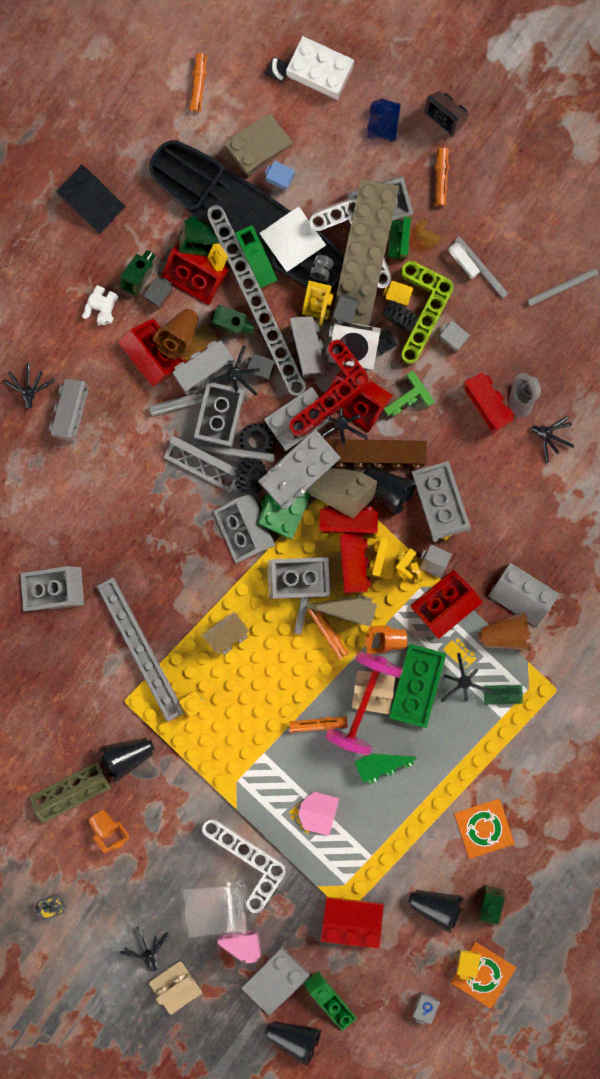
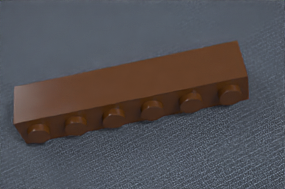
(380, 453)

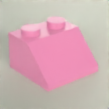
(242, 945)

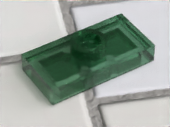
(503, 694)

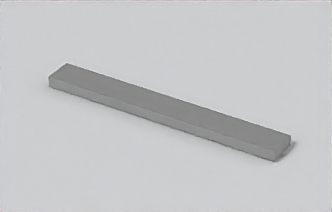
(140, 649)

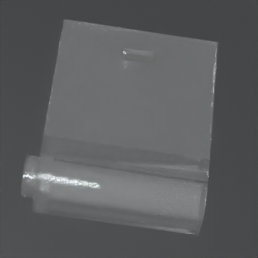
(218, 911)

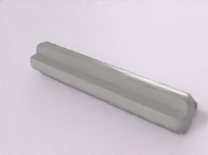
(175, 404)

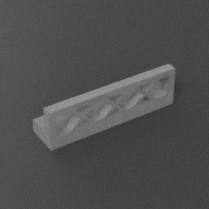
(201, 455)

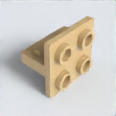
(381, 695)
(175, 987)

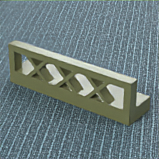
(71, 795)

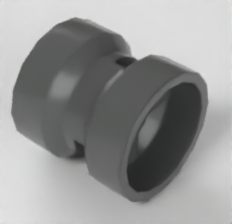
(321, 269)

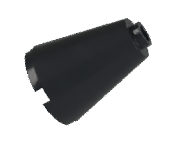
(391, 489)
(125, 756)
(437, 907)
(294, 1040)

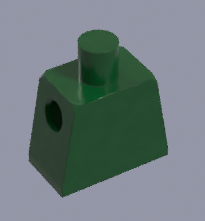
(196, 237)
(137, 273)
(222, 318)
(491, 905)

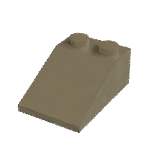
(258, 144)
(344, 490)
(357, 610)
(226, 634)

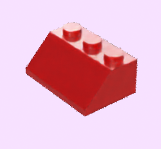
(194, 274)
(144, 353)
(488, 402)
(367, 404)
(336, 522)
(354, 563)
(446, 604)
(352, 922)

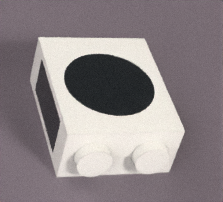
(359, 339)

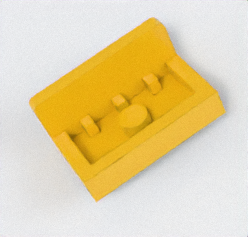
(316, 301)
(386, 558)
(404, 559)

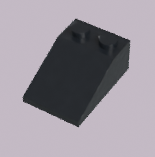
(445, 112)
(90, 199)

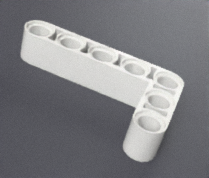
(347, 214)
(265, 868)

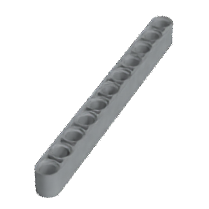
(255, 291)

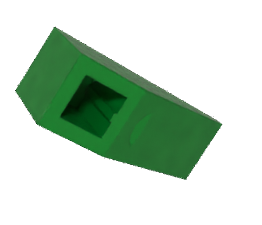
(256, 256)
(378, 764)
(329, 1000)

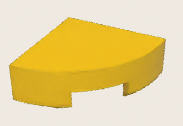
(415, 572)

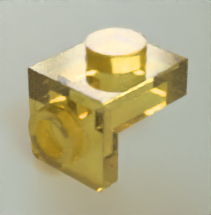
(428, 239)

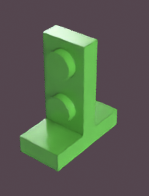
(410, 397)

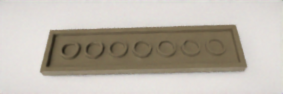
(367, 246)

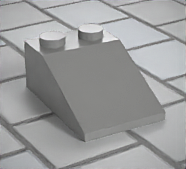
(298, 578)
(52, 588)
(275, 980)

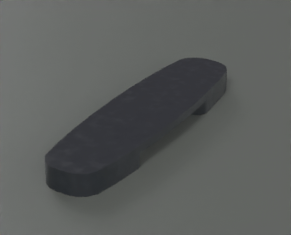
(202, 182)

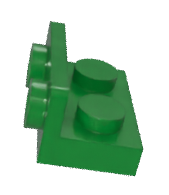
(399, 238)

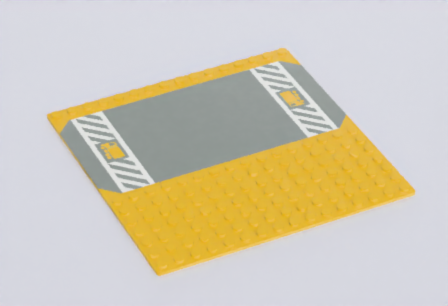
(284, 676)

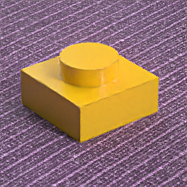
(217, 257)

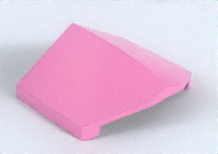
(318, 813)

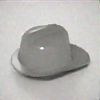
(523, 394)

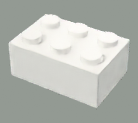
(320, 68)

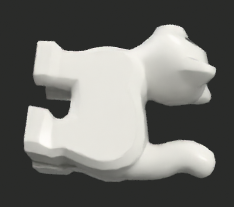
(101, 303)

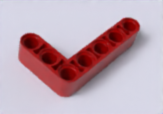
(334, 393)

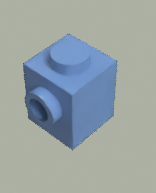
(279, 175)

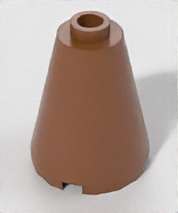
(177, 335)
(507, 633)

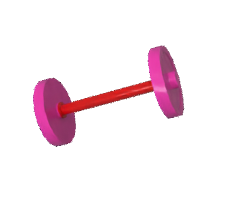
(349, 741)

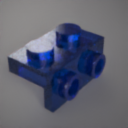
(383, 120)

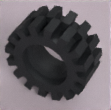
(400, 316)
(260, 429)
(248, 475)

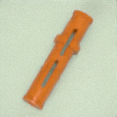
(199, 74)
(441, 177)
(329, 633)
(318, 724)

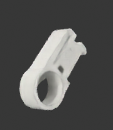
(463, 259)

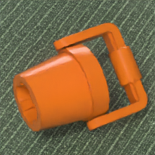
(389, 639)
(104, 827)

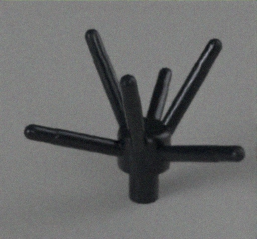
(235, 374)
(27, 392)
(342, 424)
(546, 434)
(463, 682)
(147, 956)

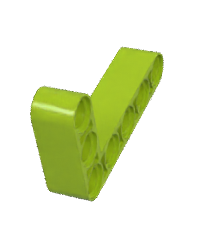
(428, 311)

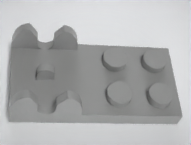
(299, 469)
(441, 500)

